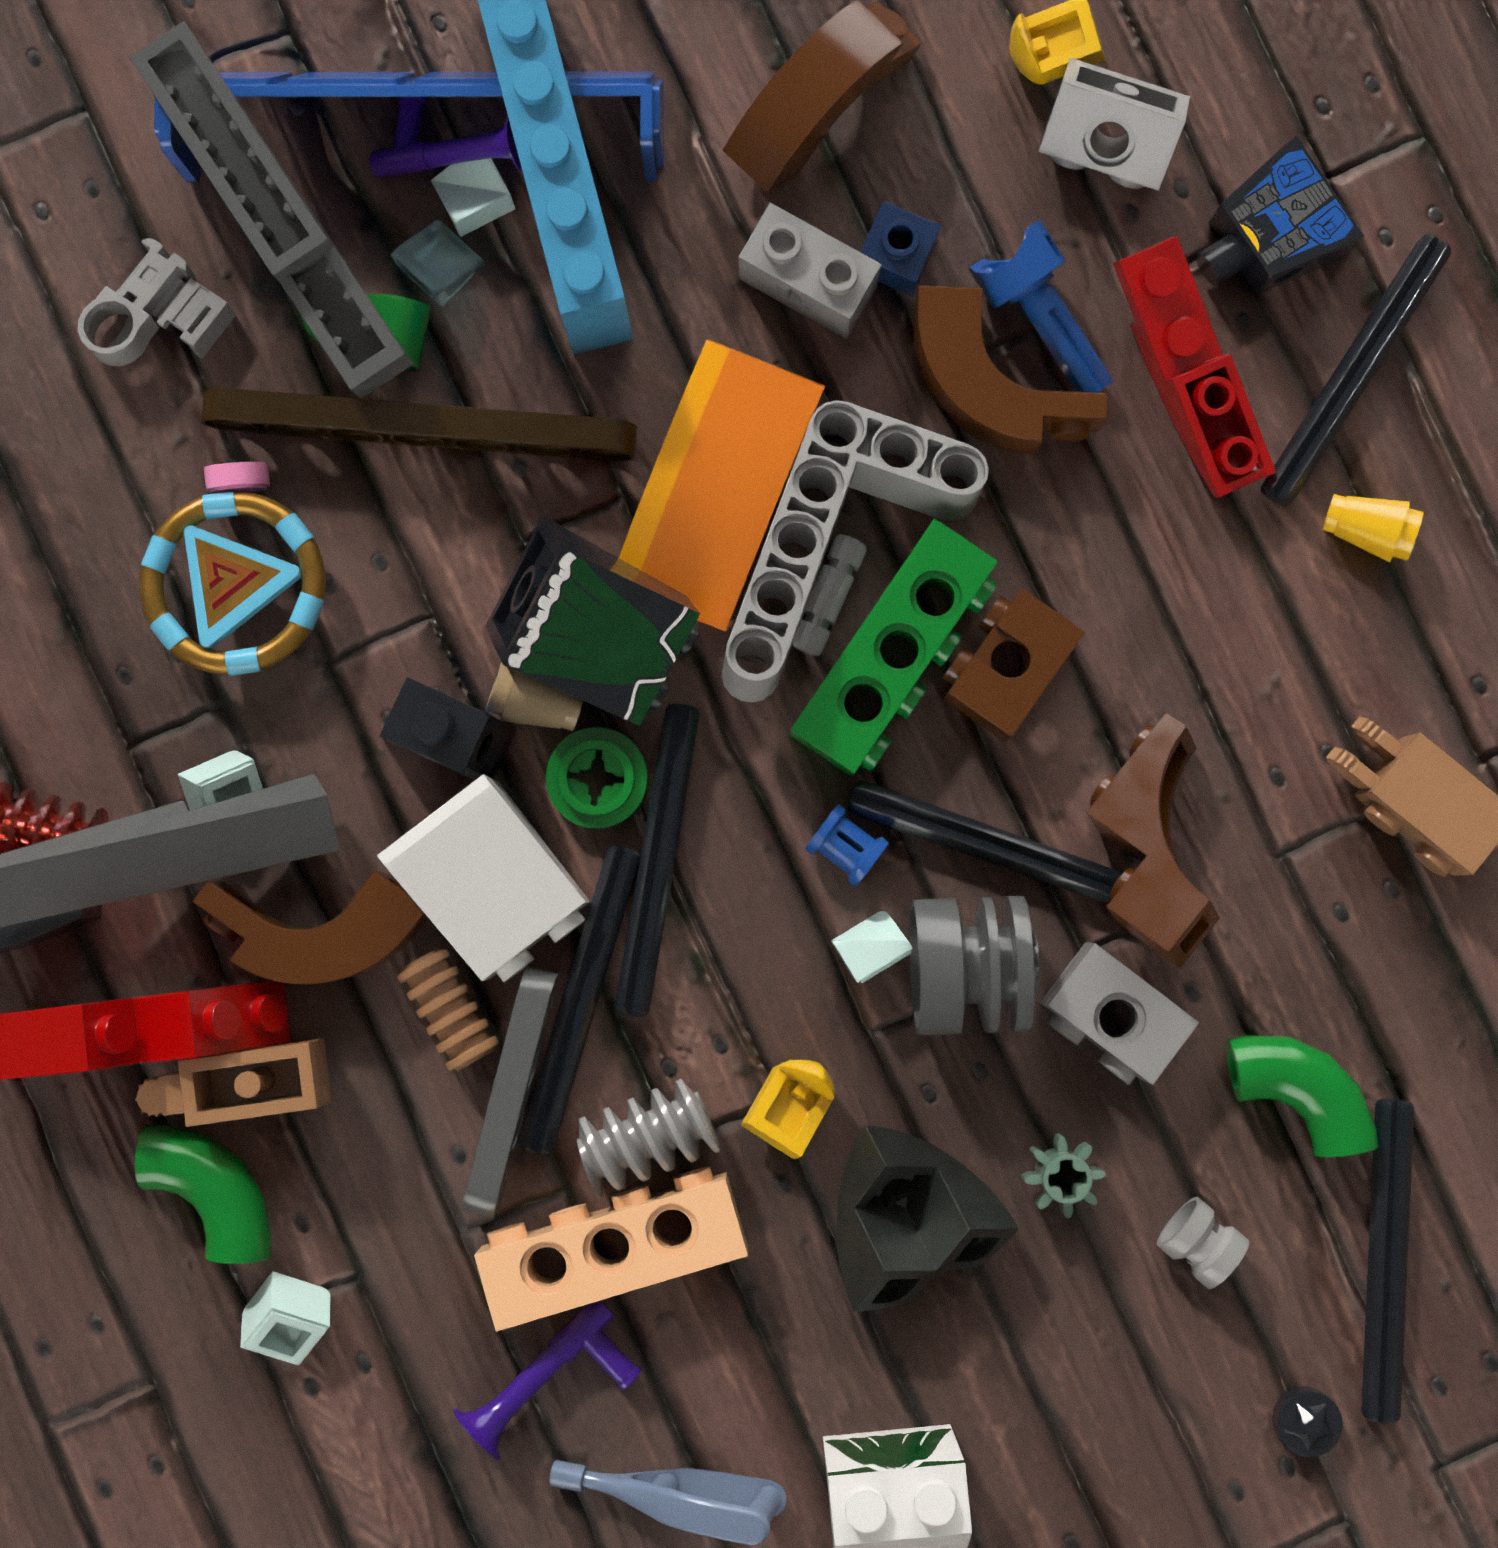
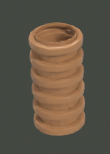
(447, 1009)

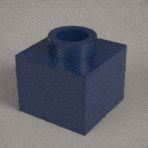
(901, 267)

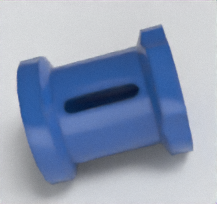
(846, 845)

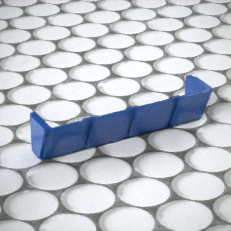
(428, 85)

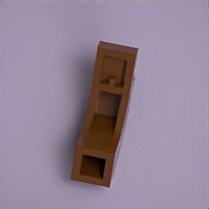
(816, 88)
(977, 393)
(358, 940)

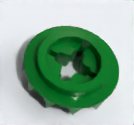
(576, 755)

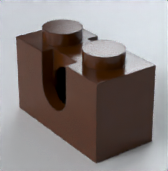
(1040, 639)

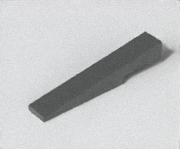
(271, 210)
(166, 850)

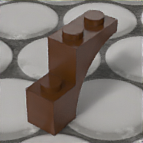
(1135, 814)

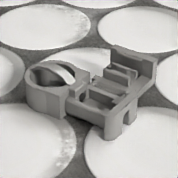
(159, 293)

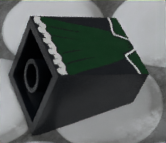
(591, 624)

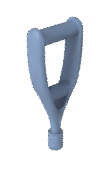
(687, 1499)

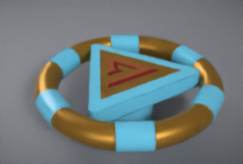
(231, 583)

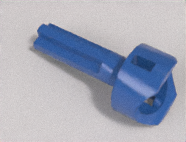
(1026, 280)

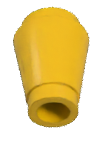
(1374, 525)

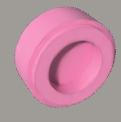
(237, 476)

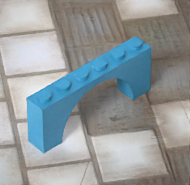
(557, 173)

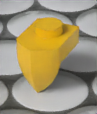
(1049, 38)
(791, 1105)

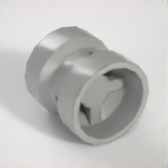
(1206, 1245)

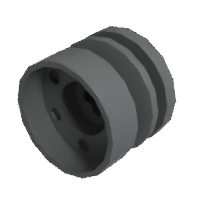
(972, 965)

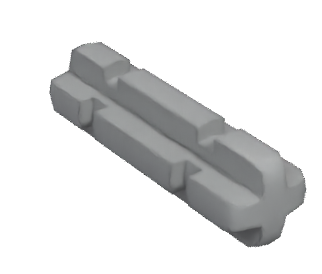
(829, 594)

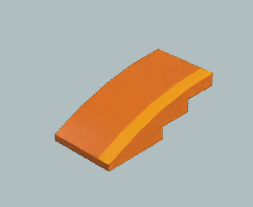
(720, 478)

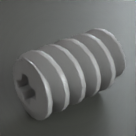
(645, 1137)

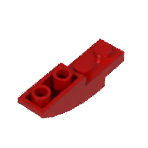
(1189, 369)

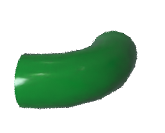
(1310, 1084)
(214, 1184)

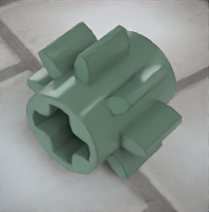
(1077, 1187)

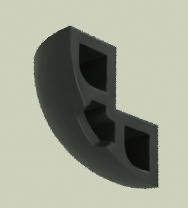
(910, 1218)

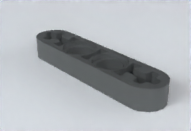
(510, 1092)

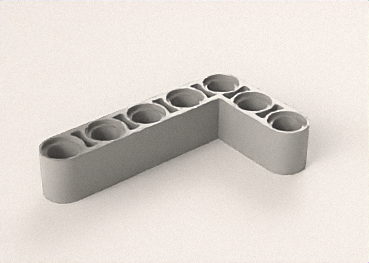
(812, 523)

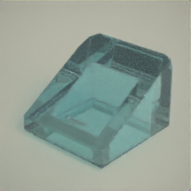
(437, 261)

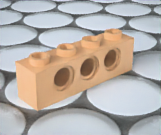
(522, 1295)

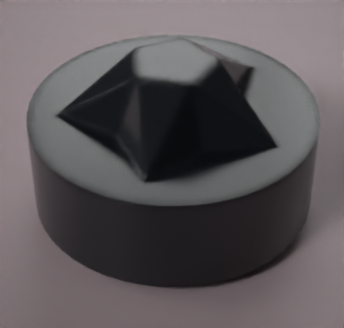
(1307, 1421)

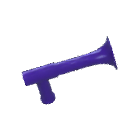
(411, 157)
(581, 1332)

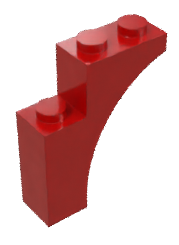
(142, 1029)

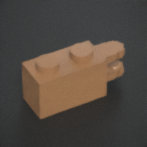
(1423, 798)
(242, 1084)

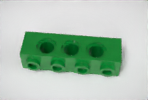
(937, 560)

